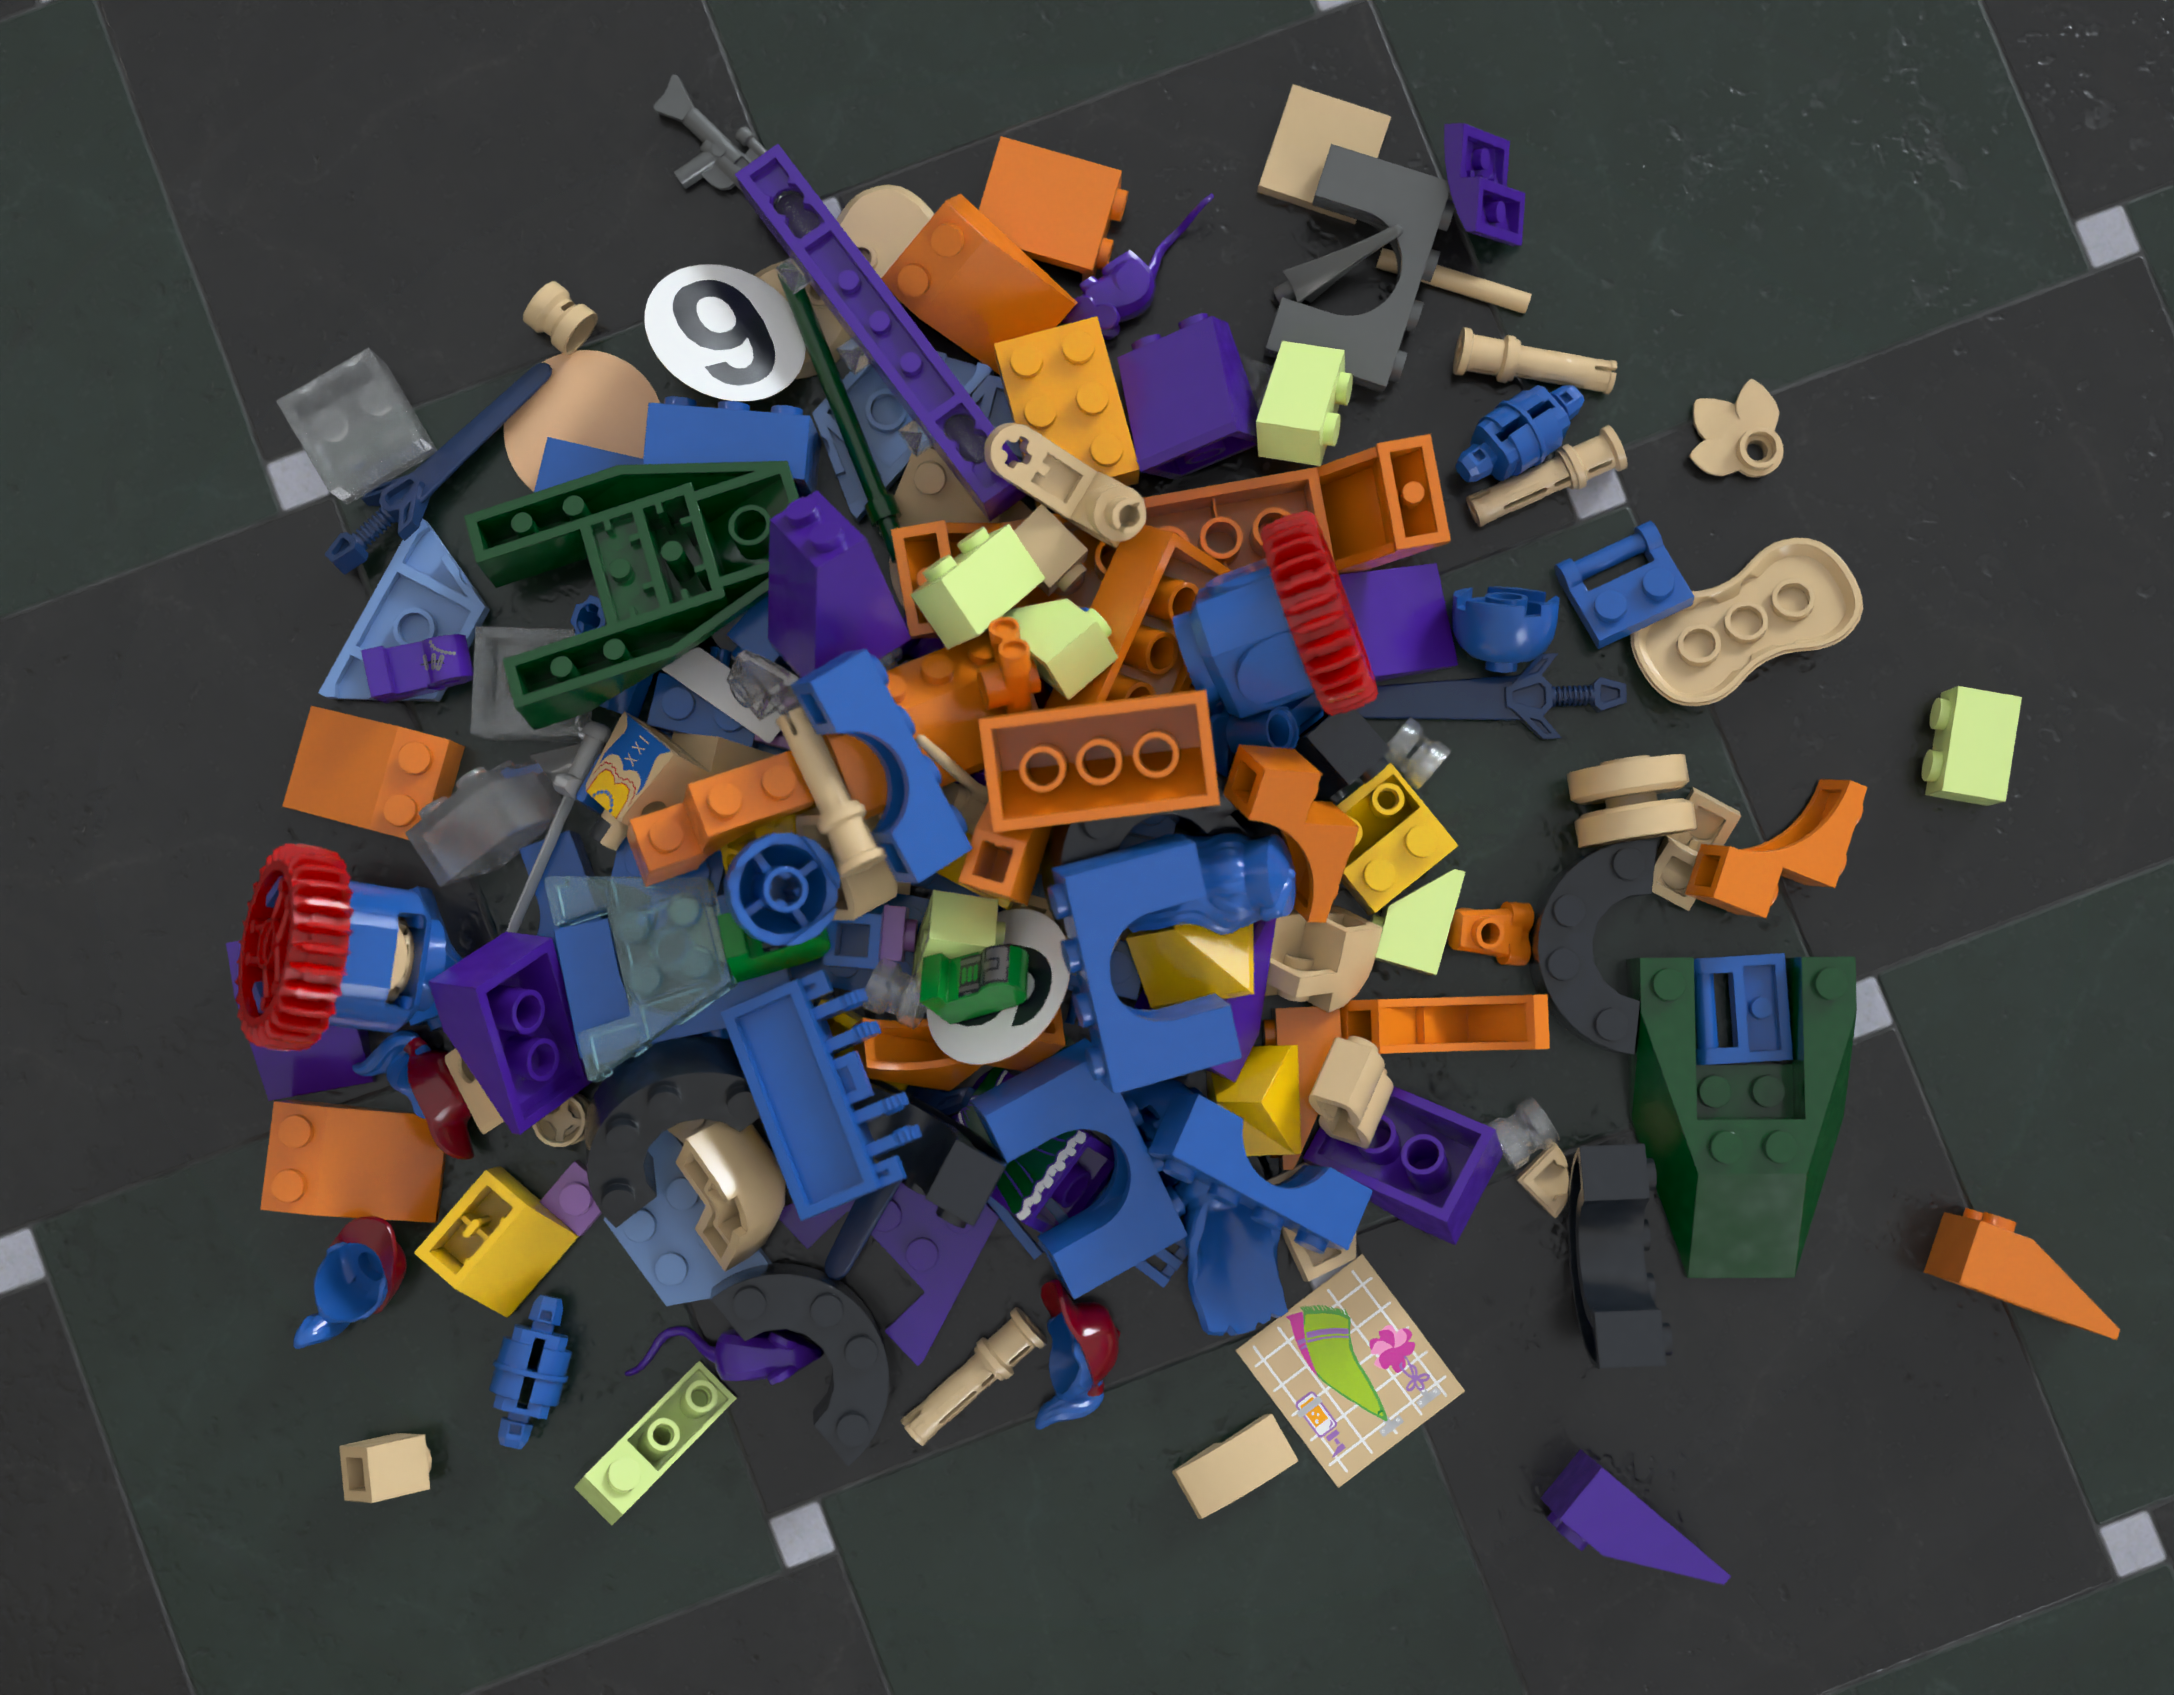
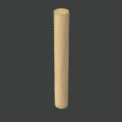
(1466, 284)

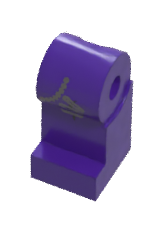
(417, 667)

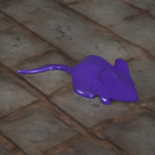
(1125, 285)
(768, 1355)

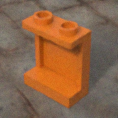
(1054, 205)

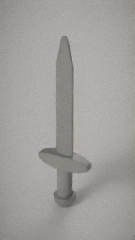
(567, 785)

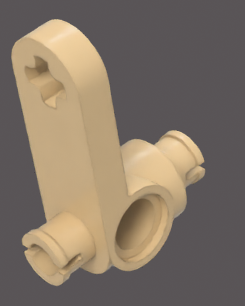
(1067, 485)

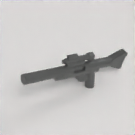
(718, 155)

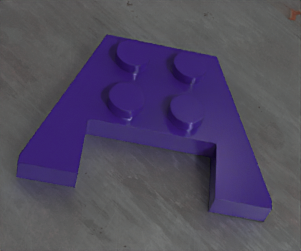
(925, 1246)

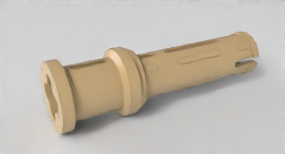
(1510, 359)
(1568, 468)
(840, 815)
(992, 1361)

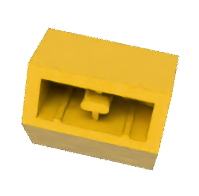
(1394, 840)
(496, 1242)

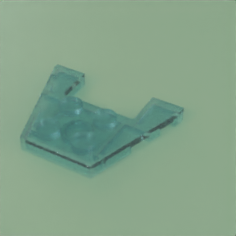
(665, 951)

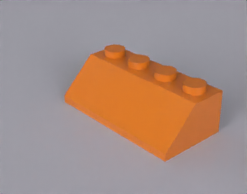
(1141, 592)
(945, 706)
(1099, 760)

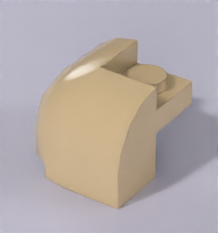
(1322, 960)
(738, 1185)

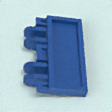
(811, 1095)

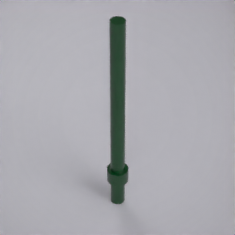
(881, 507)

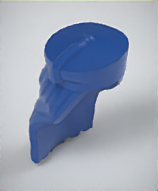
(1242, 885)
(1229, 1264)

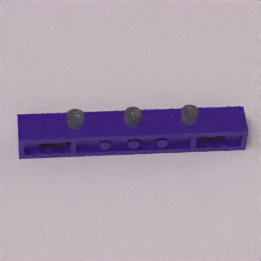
(877, 328)

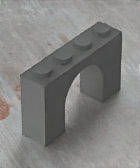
(1382, 197)

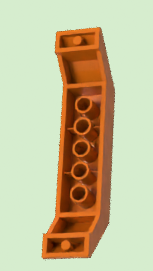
(1367, 504)

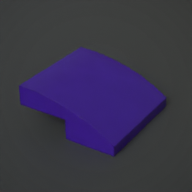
(1478, 184)

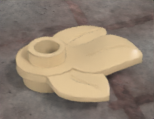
(1732, 427)

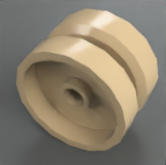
(1630, 795)

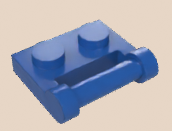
(1631, 599)
(1757, 1009)

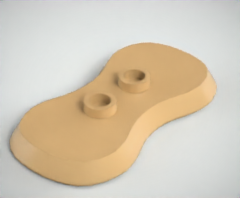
(882, 227)
(1781, 603)

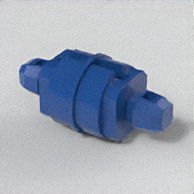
(1519, 433)
(547, 1376)

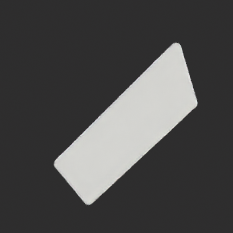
(708, 679)

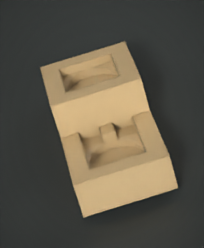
(1679, 851)
(1235, 1466)

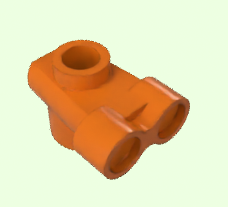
(1013, 674)
(1494, 932)

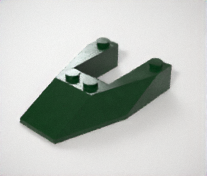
(670, 559)
(1740, 1143)

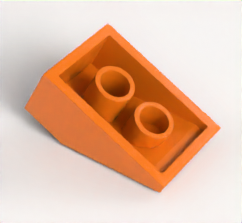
(974, 282)
(369, 772)
(352, 1163)
(1993, 1260)

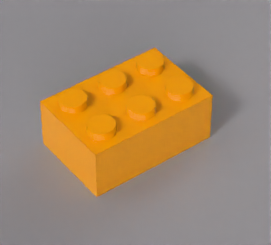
(1068, 393)

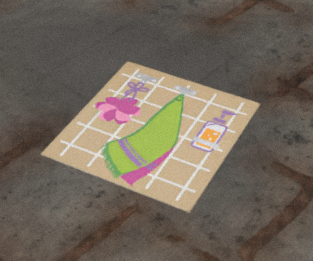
(1350, 1370)

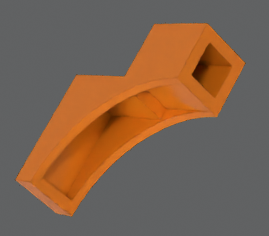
(1280, 790)
(715, 815)
(1806, 852)
(1449, 1023)
(916, 1060)

